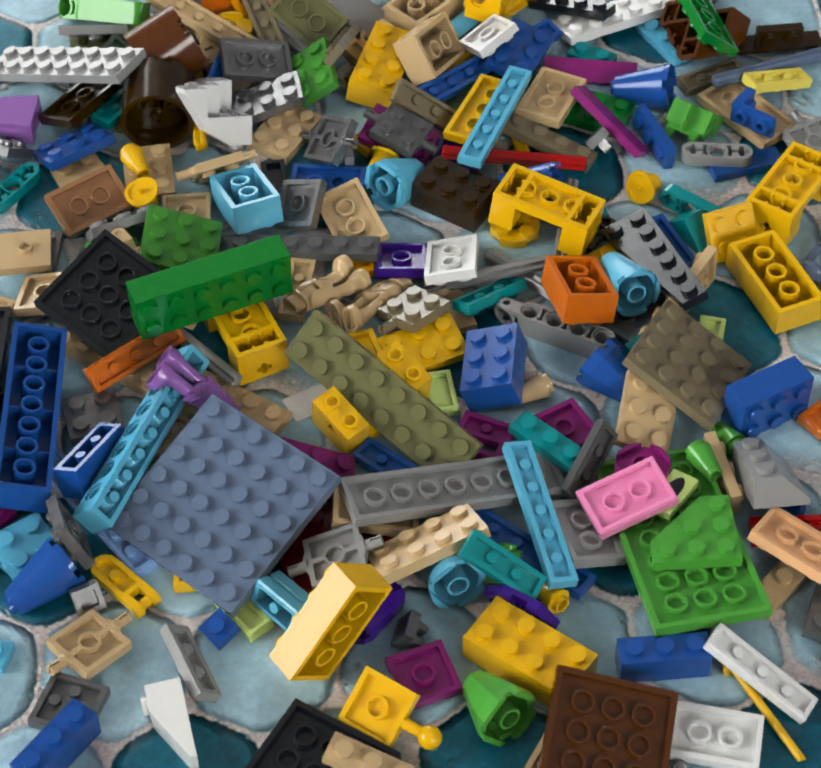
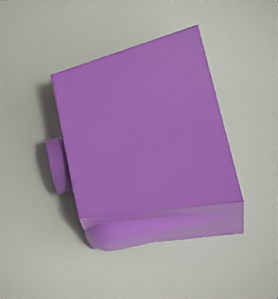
(20, 117)

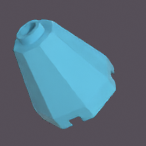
(392, 181)

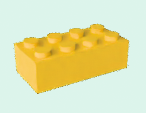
(377, 68)
(774, 281)
(330, 621)
(523, 649)

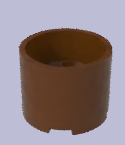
(167, 40)

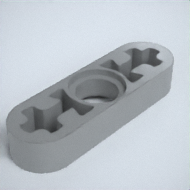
(733, 149)

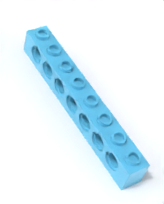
(134, 452)

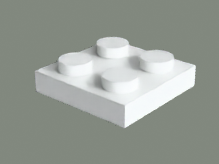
(489, 36)

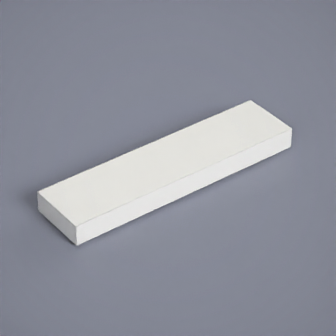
(760, 673)

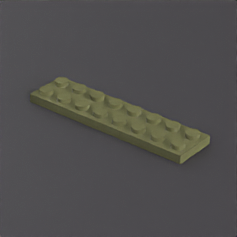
(380, 394)

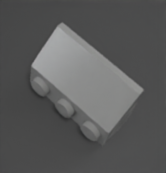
(766, 476)

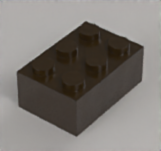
(453, 193)

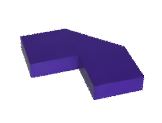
(523, 602)

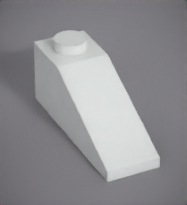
(170, 717)

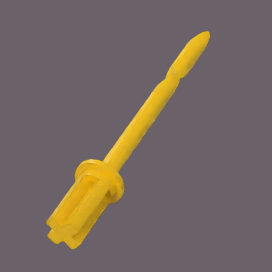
(769, 716)

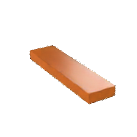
(129, 359)

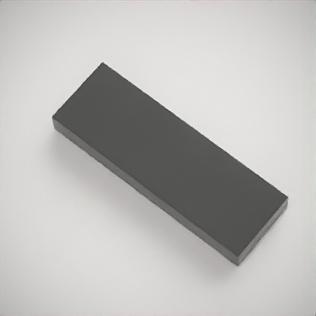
(589, 458)

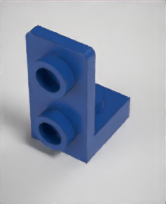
(745, 114)

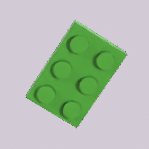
(315, 75)

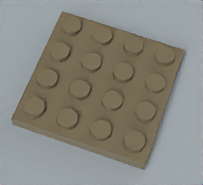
(686, 364)

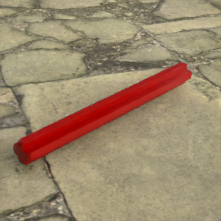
(522, 158)

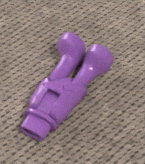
(194, 395)

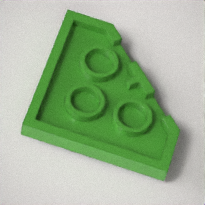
(699, 537)

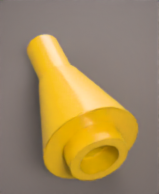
(554, 599)

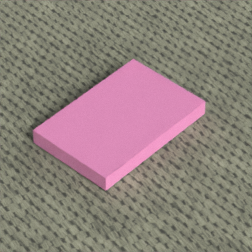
(627, 497)

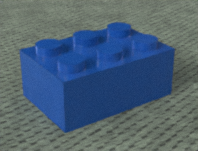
(493, 367)
(767, 397)

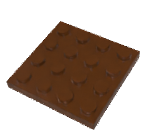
(607, 722)

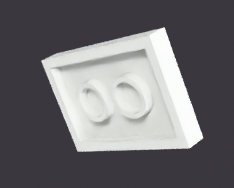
(451, 260)
(716, 736)

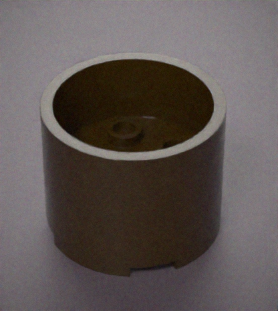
(151, 106)

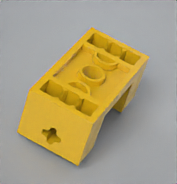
(787, 191)
(572, 208)
(253, 341)
(343, 423)

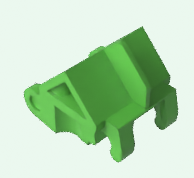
(691, 121)

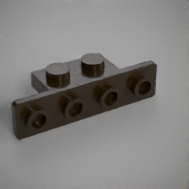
(780, 38)

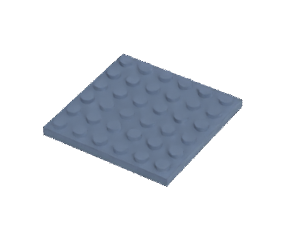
(224, 504)

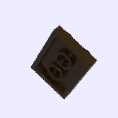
(77, 104)

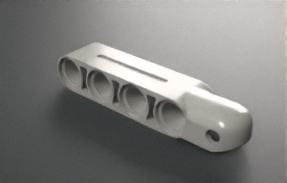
(546, 326)

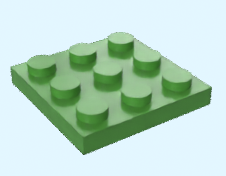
(178, 237)

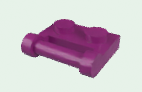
(488, 431)

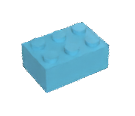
(246, 199)

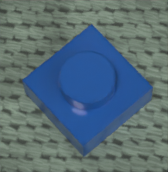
(219, 629)

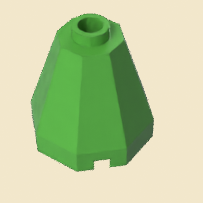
(498, 707)

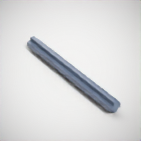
(789, 61)

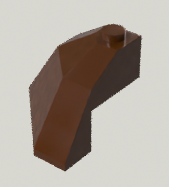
(684, 37)

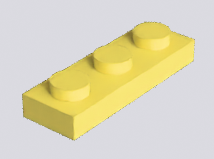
(777, 80)

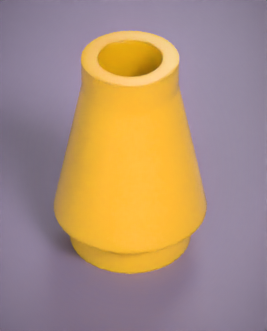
(134, 159)

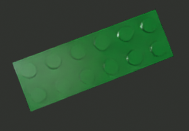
(210, 286)

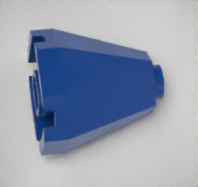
(604, 370)

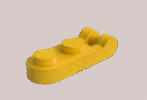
(124, 585)

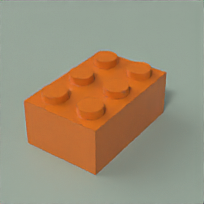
(579, 289)

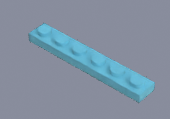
(494, 117)
(540, 515)

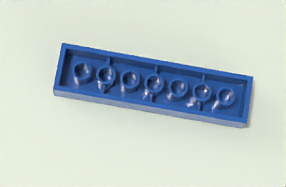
(31, 415)

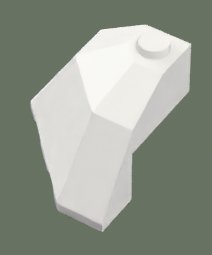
(211, 109)

